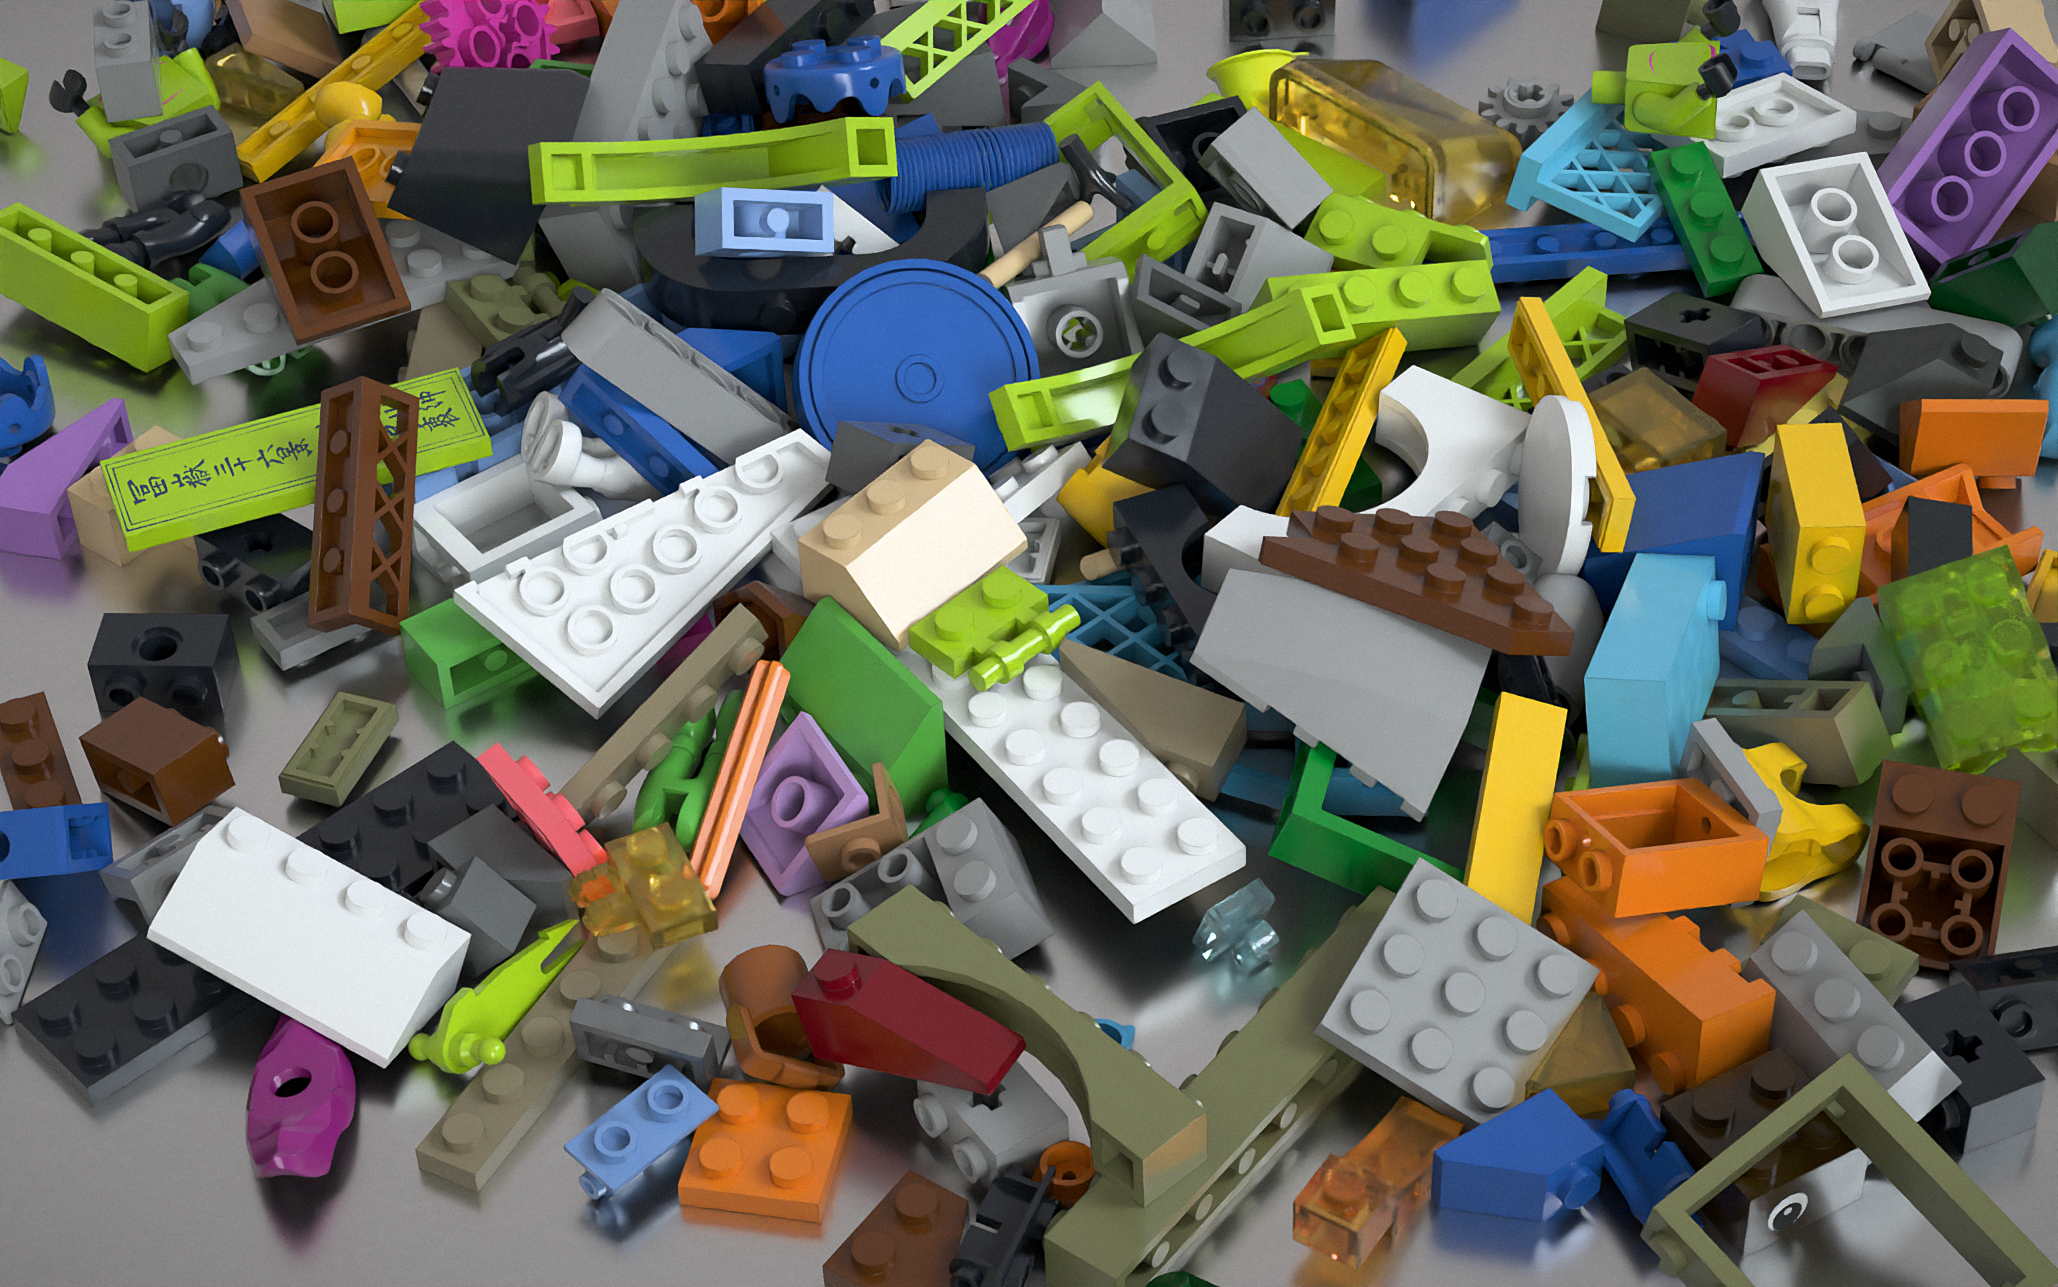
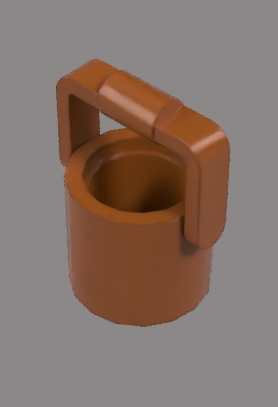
(765, 1020)

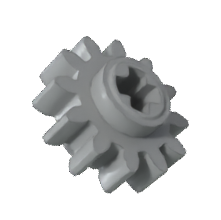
(1525, 108)

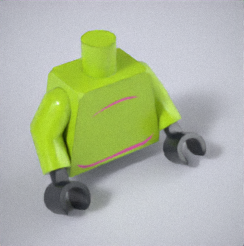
(1675, 84)
(184, 88)

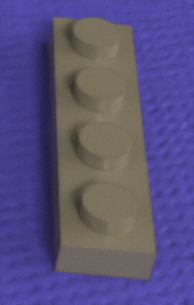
(681, 698)

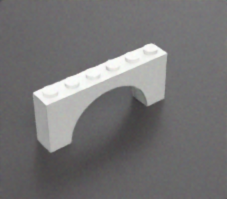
(1449, 435)

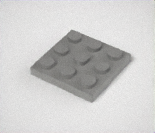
(1455, 998)

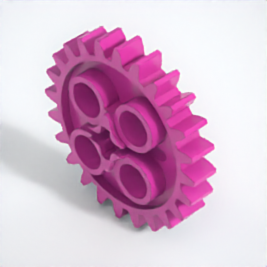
(487, 33)

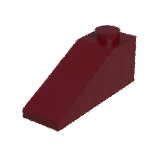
(1759, 390)
(894, 1023)

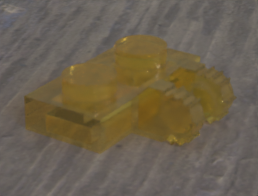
(646, 886)

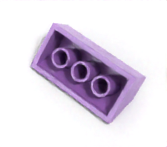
(1973, 148)

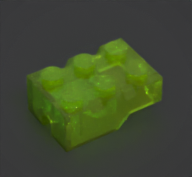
(1974, 660)

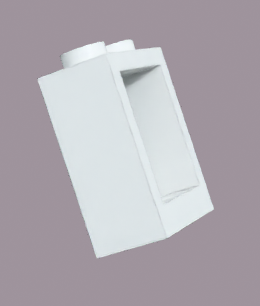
(464, 508)

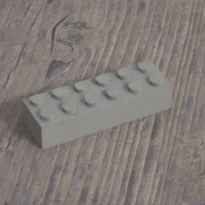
(637, 92)

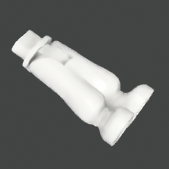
(1805, 35)

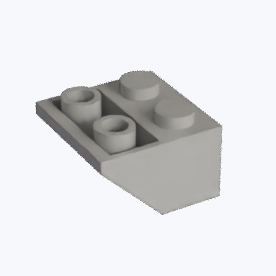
(1244, 249)

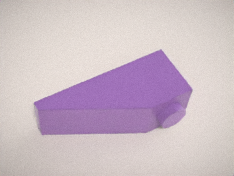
(33, 488)

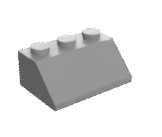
(1833, 1009)

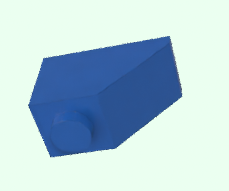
(1521, 1163)

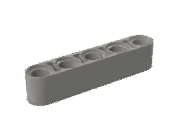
(1840, 337)
(673, 378)

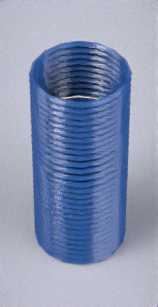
(956, 163)

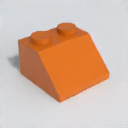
(1990, 435)

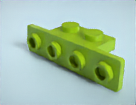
(1380, 237)

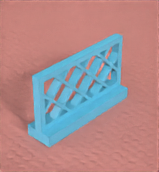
(1578, 142)

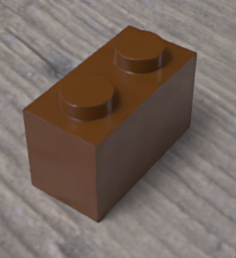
(158, 760)

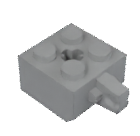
(1069, 288)

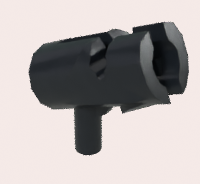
(537, 359)

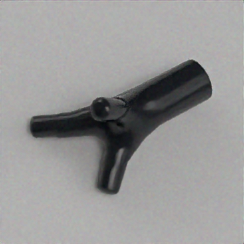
(1090, 175)

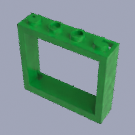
(1345, 850)

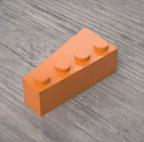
(1663, 987)

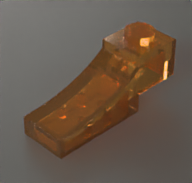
(1373, 1185)

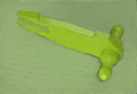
(483, 1018)

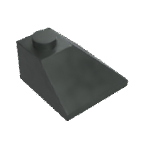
(1916, 365)

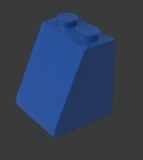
(1688, 511)

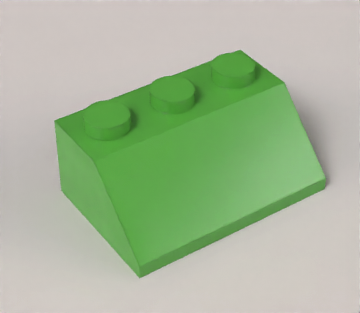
(865, 706)

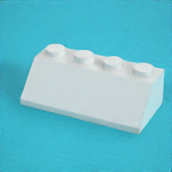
(310, 937)

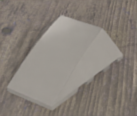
(1347, 676)

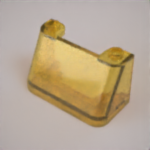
(1437, 151)

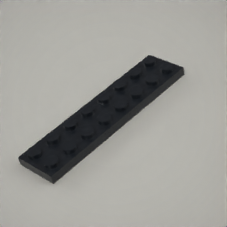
(151, 1003)

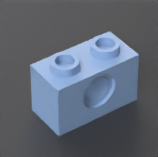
(763, 223)

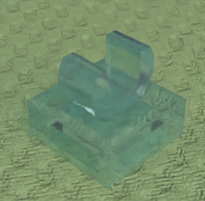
(1239, 926)

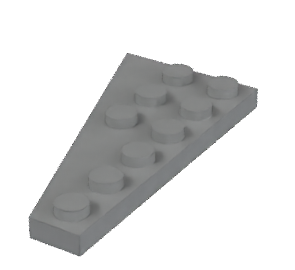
(253, 329)

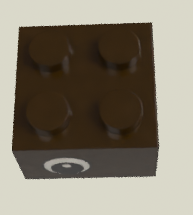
(1790, 1186)

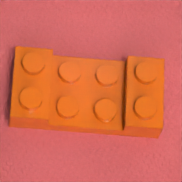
(1950, 485)

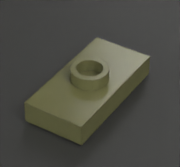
(338, 748)

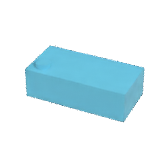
(1653, 668)

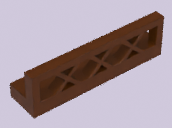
(352, 499)

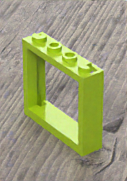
(1160, 224)

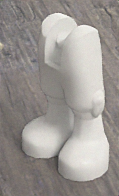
(567, 458)

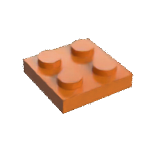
(766, 1150)

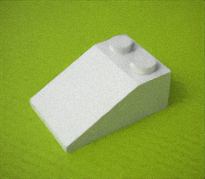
(1833, 235)

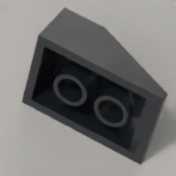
(1202, 427)

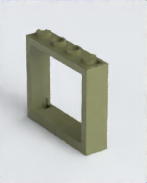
(1893, 1145)

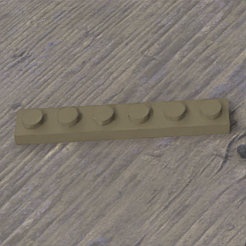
(538, 1062)

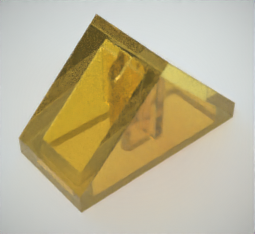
(1586, 1062)

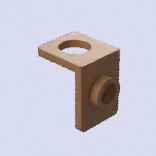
(856, 844)

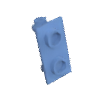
(638, 1131)

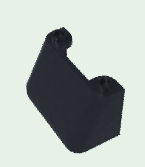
(472, 152)

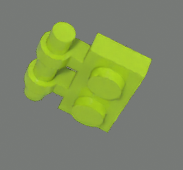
(982, 621)

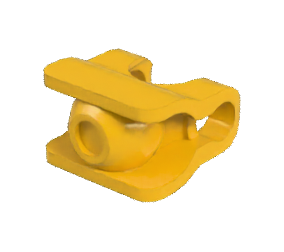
(1810, 837)

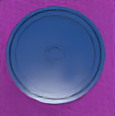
(913, 349)

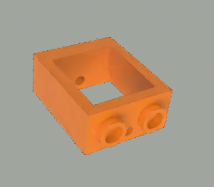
(1655, 848)

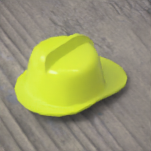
(1250, 75)

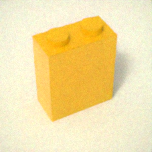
(1814, 522)

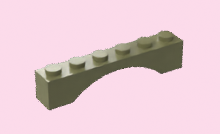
(1137, 1122)

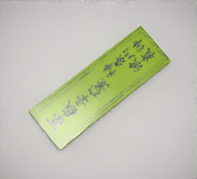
(272, 465)

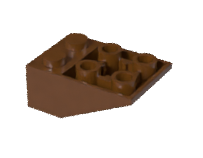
(1938, 861)

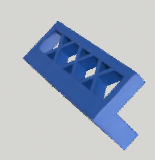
(636, 433)

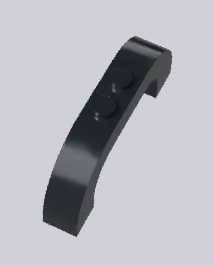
(786, 291)

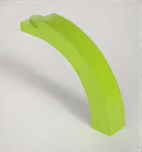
(679, 169)
(1252, 344)

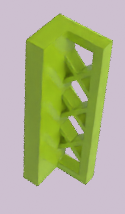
(935, 14)
(1574, 313)

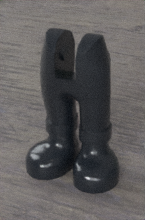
(163, 230)

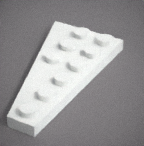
(641, 579)

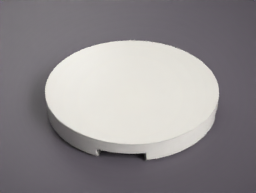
(1555, 484)

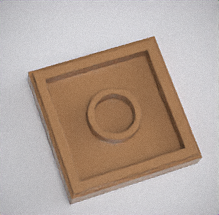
(286, 34)

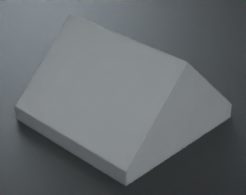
(1102, 33)
(1264, 171)

